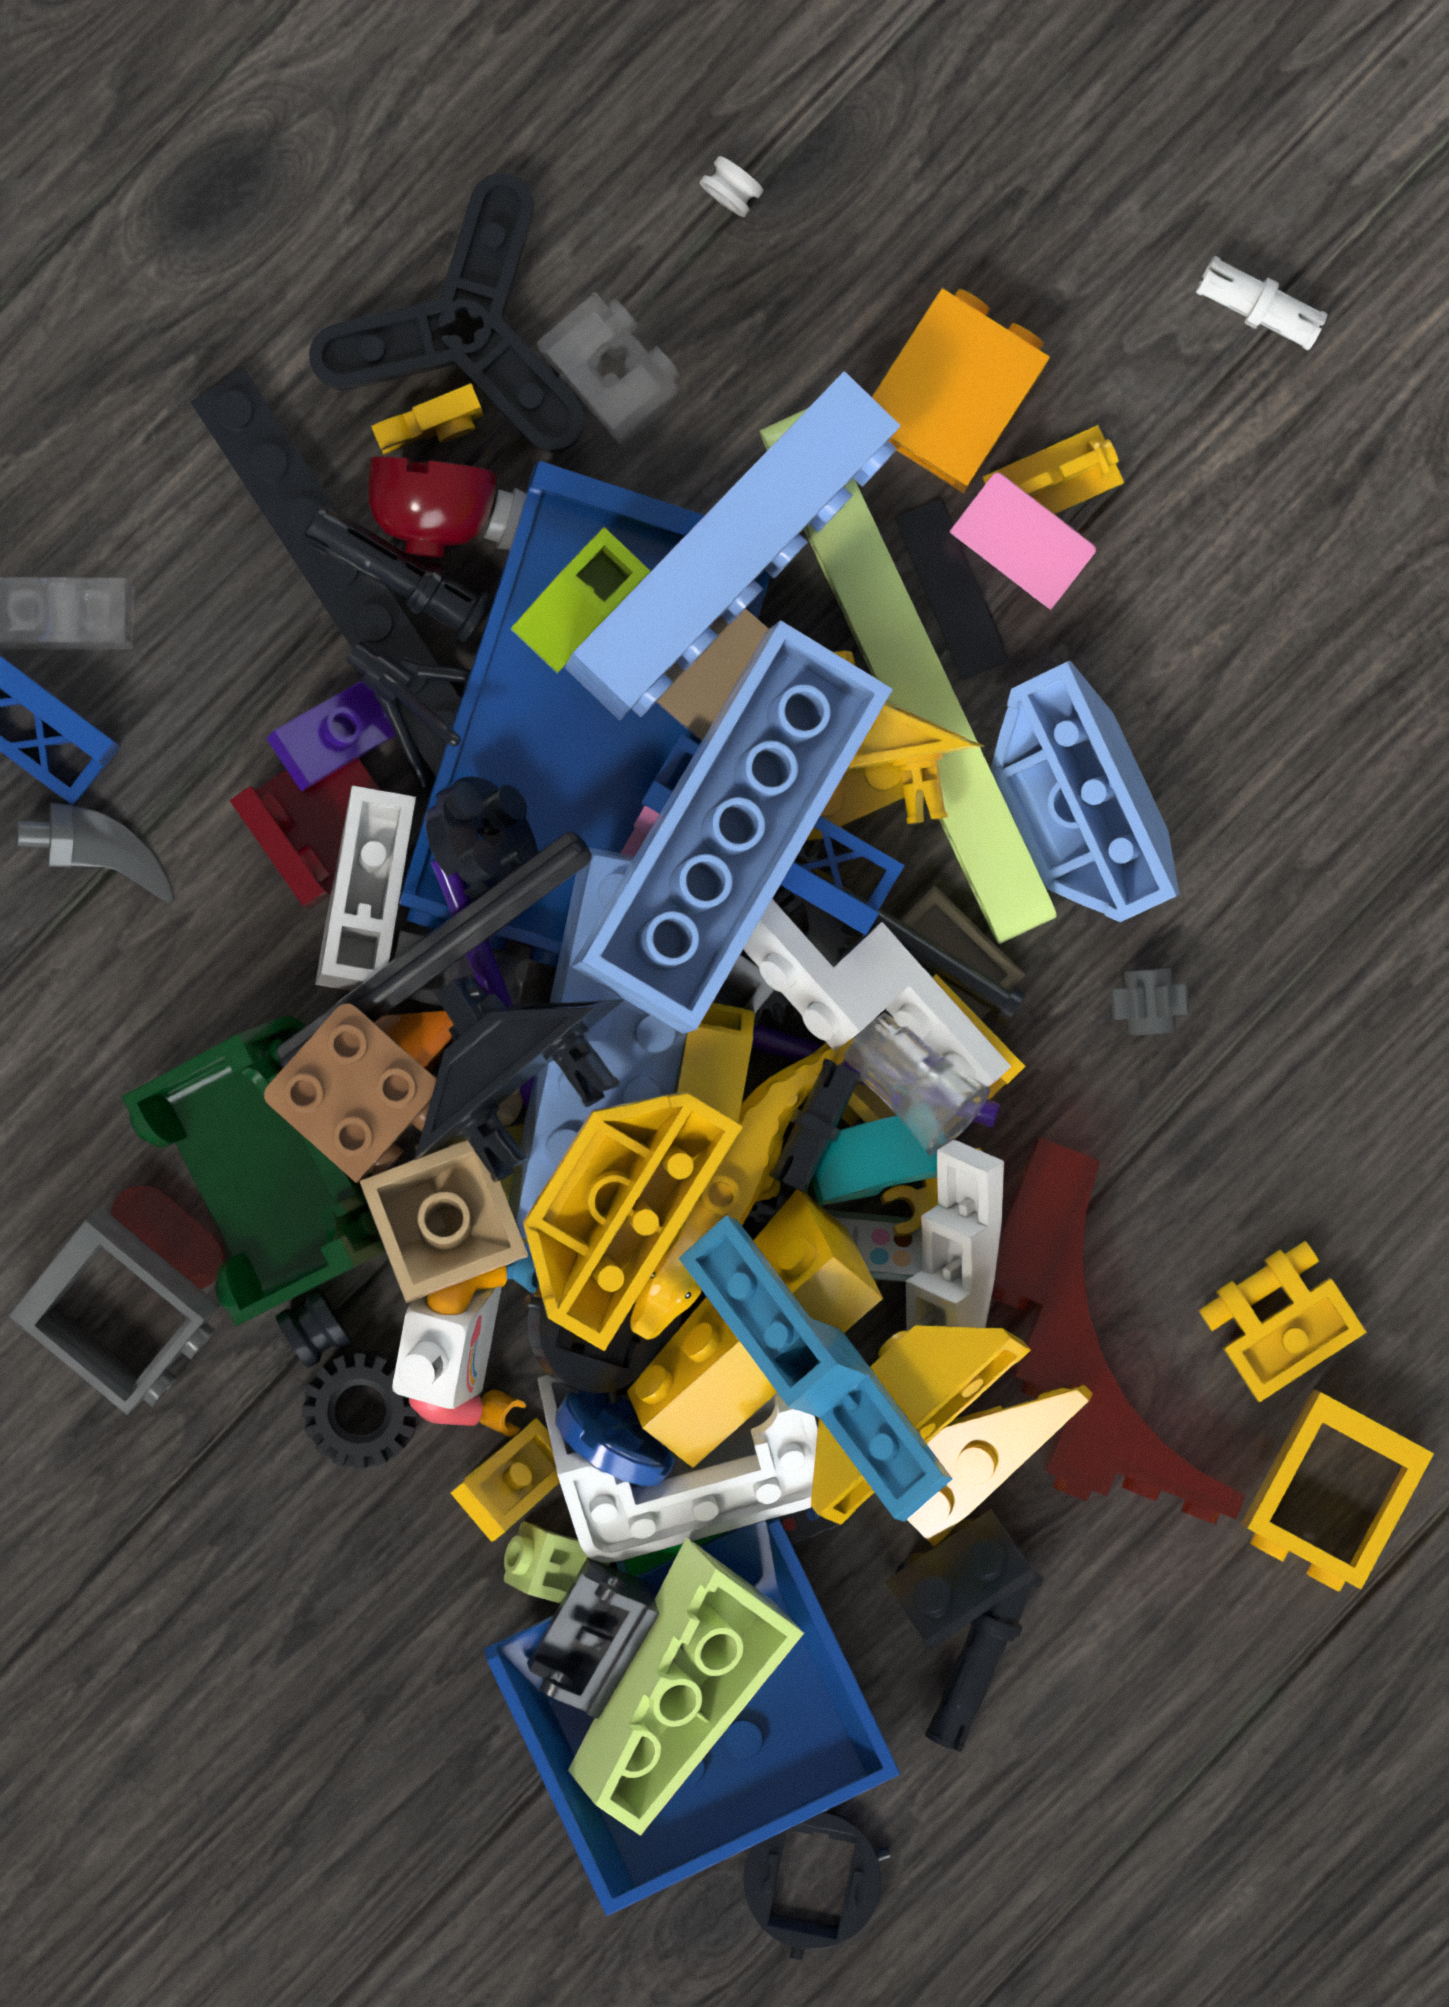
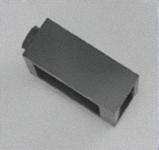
(84, 1354)

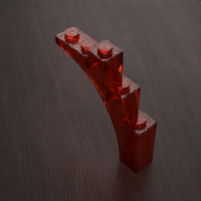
(1044, 1263)

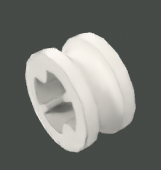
(731, 186)

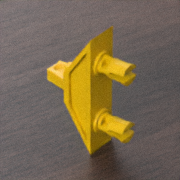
(915, 748)

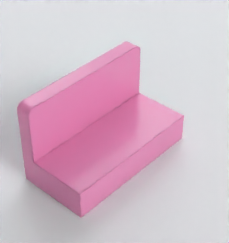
(1023, 540)

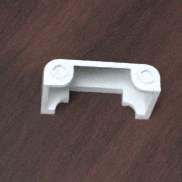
(745, 1480)

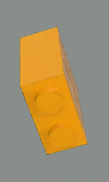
(958, 386)

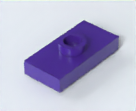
(331, 735)

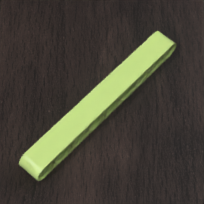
(905, 660)

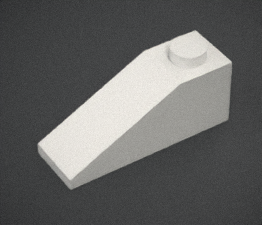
(365, 888)

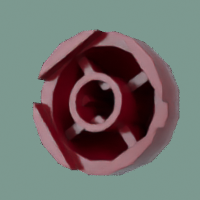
(430, 502)

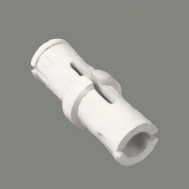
(1261, 303)

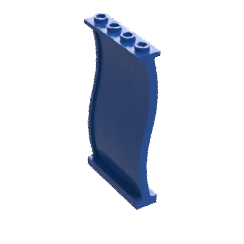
(544, 727)

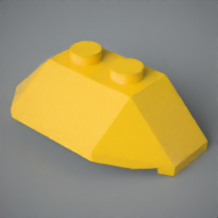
(620, 1206)
(932, 1379)

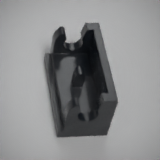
(593, 1636)

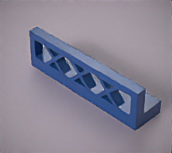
(64, 720)
(800, 877)

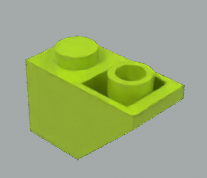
(580, 599)

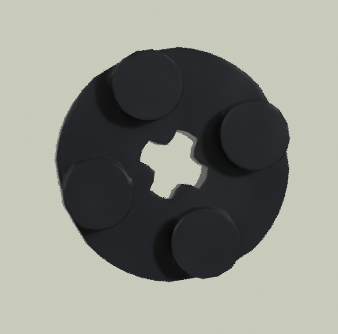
(496, 814)

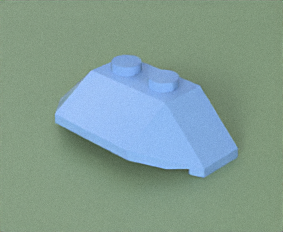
(1082, 798)

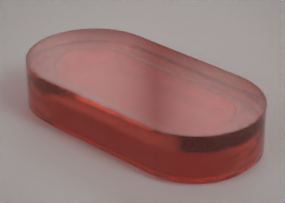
(170, 1232)

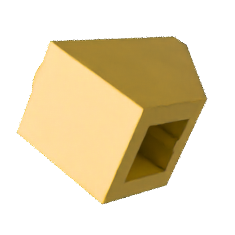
(718, 1059)

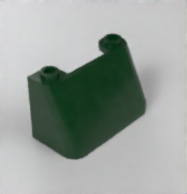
(269, 1190)

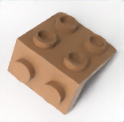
(353, 1093)

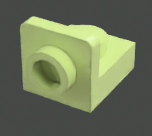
(543, 1562)

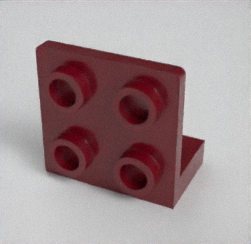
(303, 828)

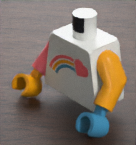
(448, 1351)

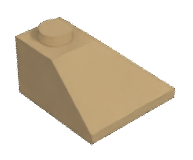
(442, 1220)

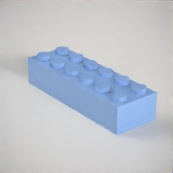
(740, 538)
(732, 828)
(629, 1041)

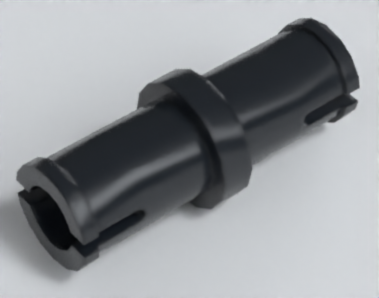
(815, 1125)

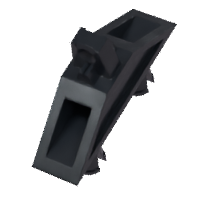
(498, 1053)

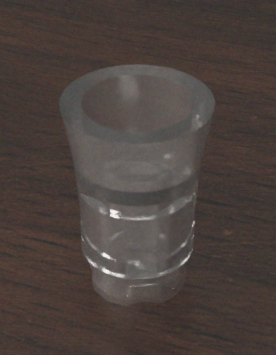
(916, 1082)

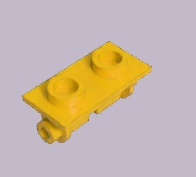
(1067, 471)

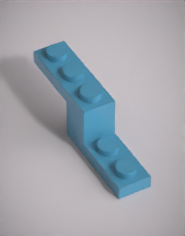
(815, 1368)

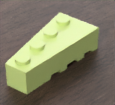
(683, 1687)

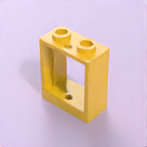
(1278, 1541)

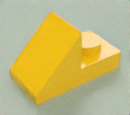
(509, 1481)

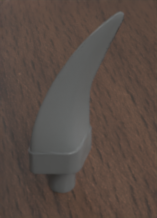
(95, 840)

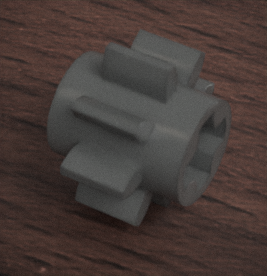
(1149, 1001)

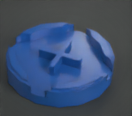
(613, 1438)

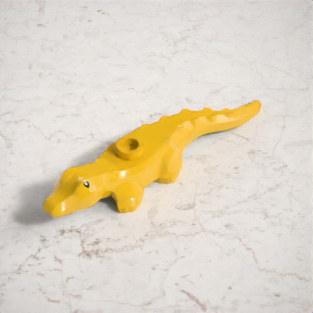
(733, 1188)

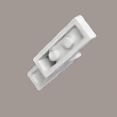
(860, 984)

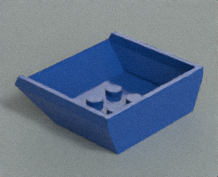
(781, 1761)

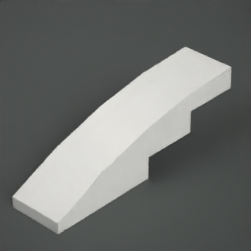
(959, 1242)

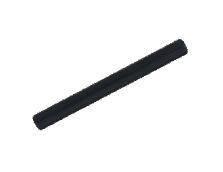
(457, 935)

